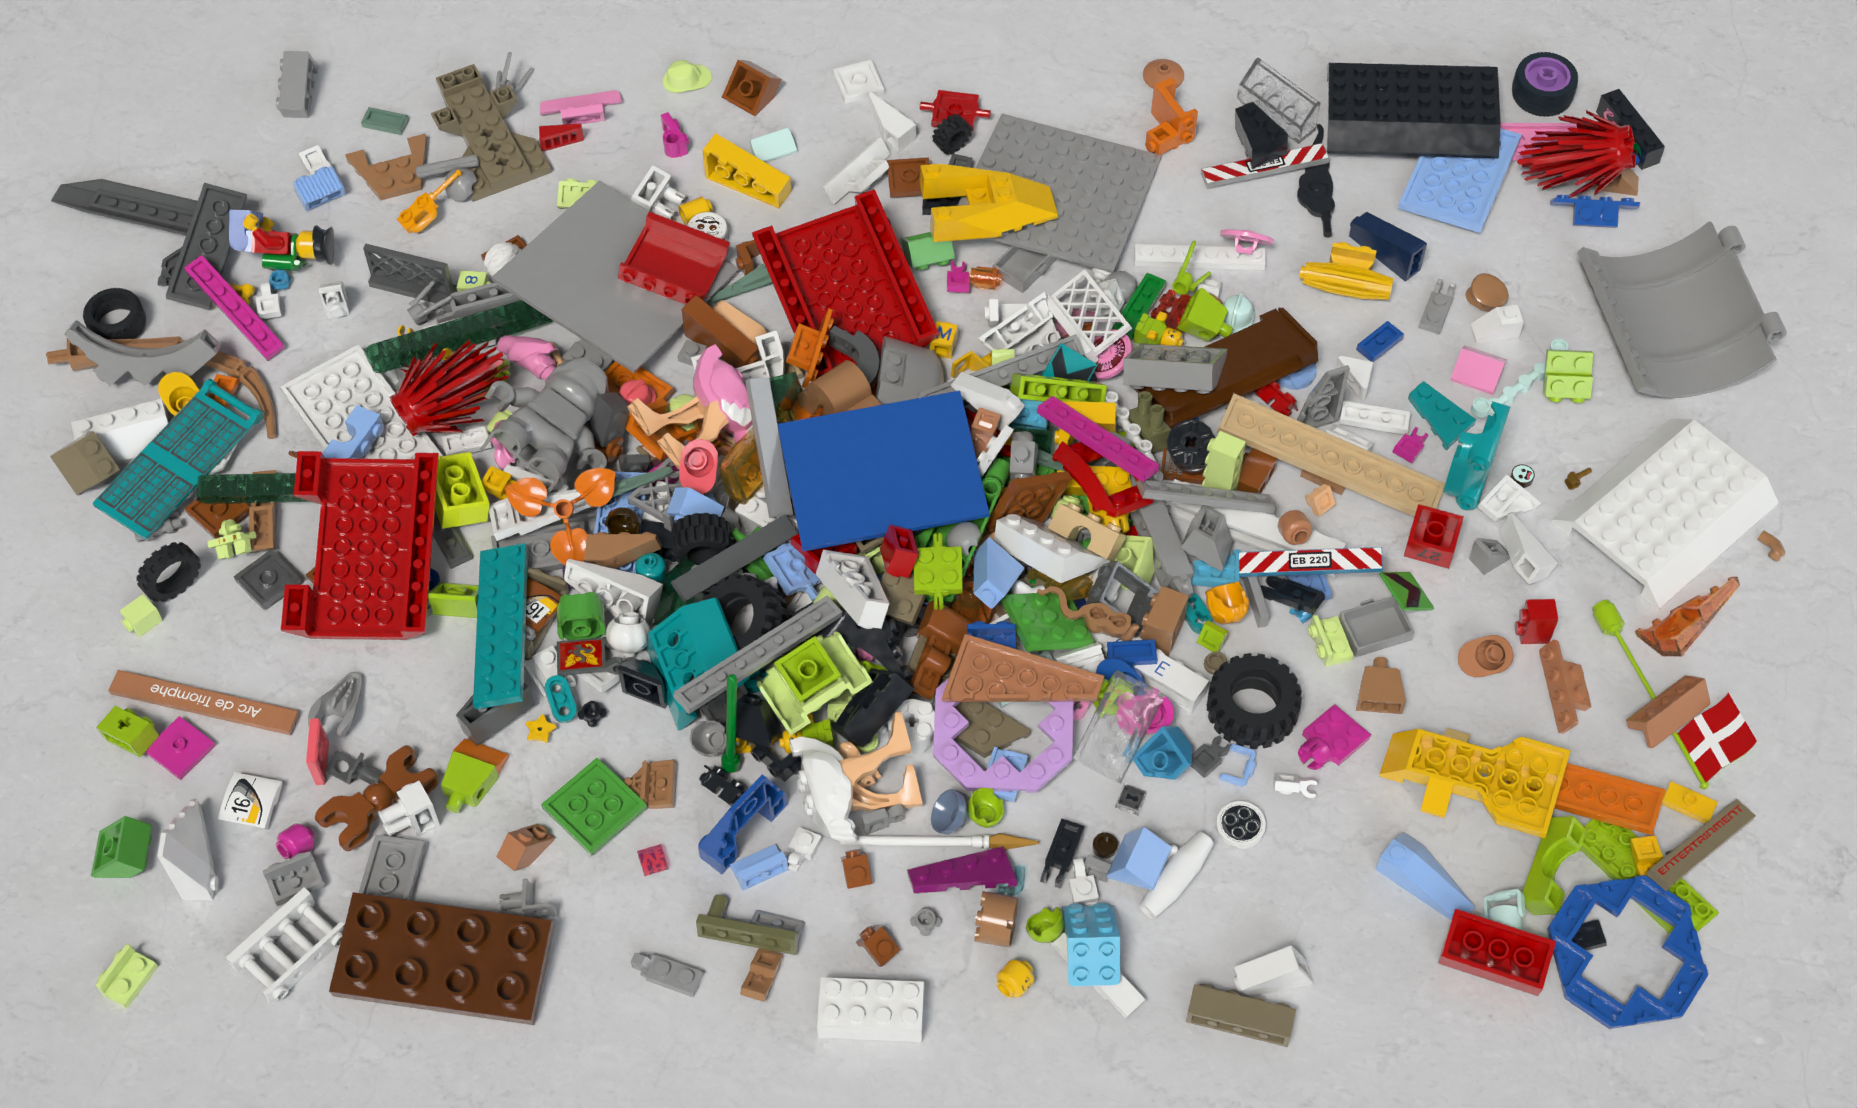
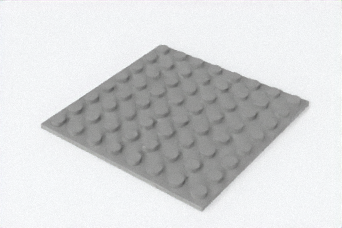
(1092, 182)
(575, 281)

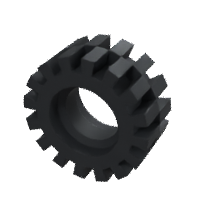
(952, 134)

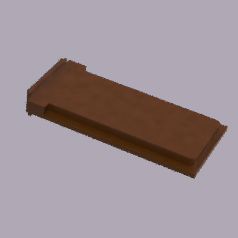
(1253, 360)

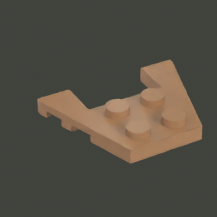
(393, 176)

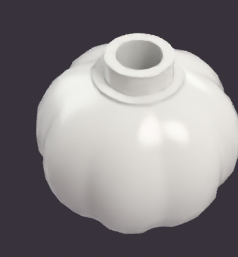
(628, 634)

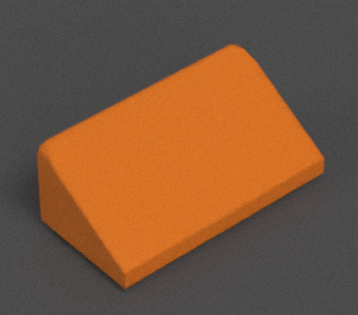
(482, 753)

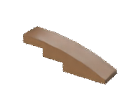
(263, 521)

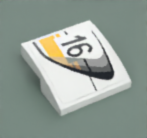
(250, 800)

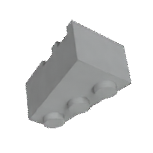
(296, 84)

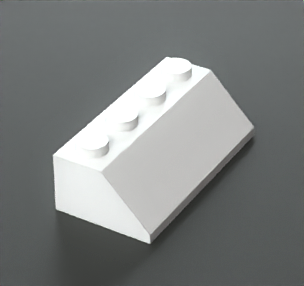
(126, 429)

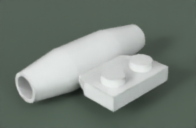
(1176, 874)

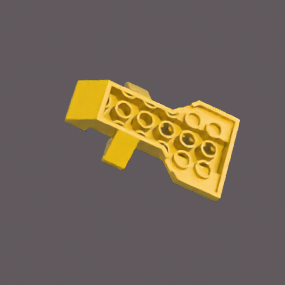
(1454, 766)

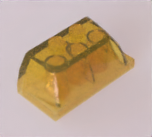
(741, 466)

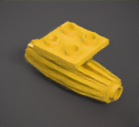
(1348, 274)

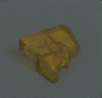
(1074, 588)

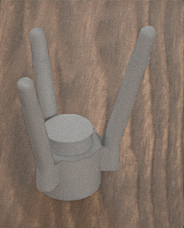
(504, 82)
(419, 311)

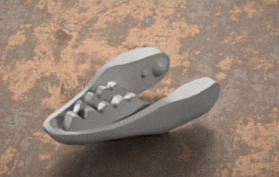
(339, 701)

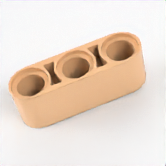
(740, 321)

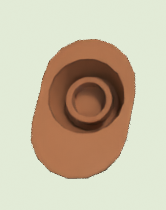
(1485, 656)

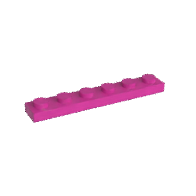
(234, 308)
(1098, 439)

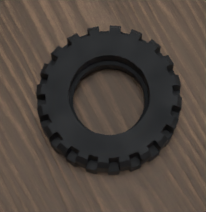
(743, 590)
(1258, 674)

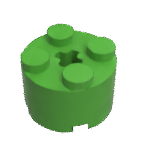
(580, 616)

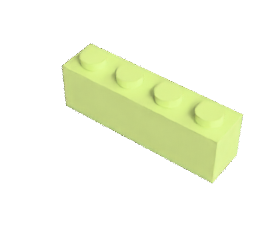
(1223, 462)

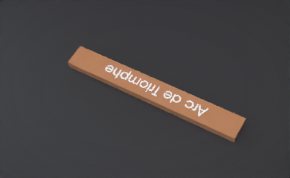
(204, 702)

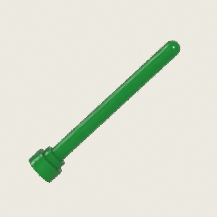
(731, 760)

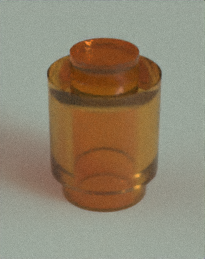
(985, 278)

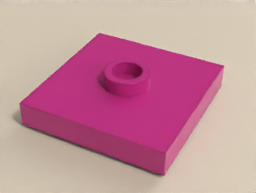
(180, 748)

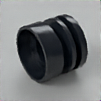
(1189, 459)

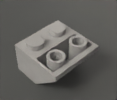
(1208, 538)

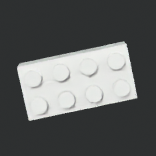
(870, 1009)

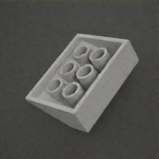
(1174, 367)

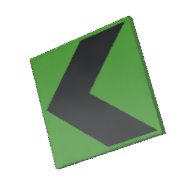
(1406, 591)

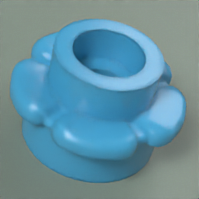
(279, 280)

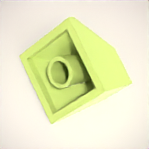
(1137, 556)

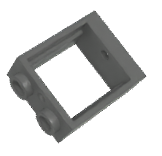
(1142, 590)

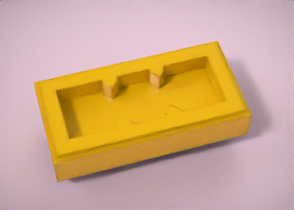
(1689, 802)

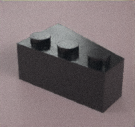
(1259, 135)

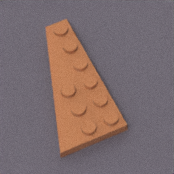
(1004, 674)

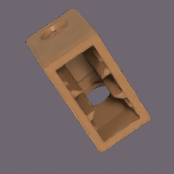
(1381, 689)

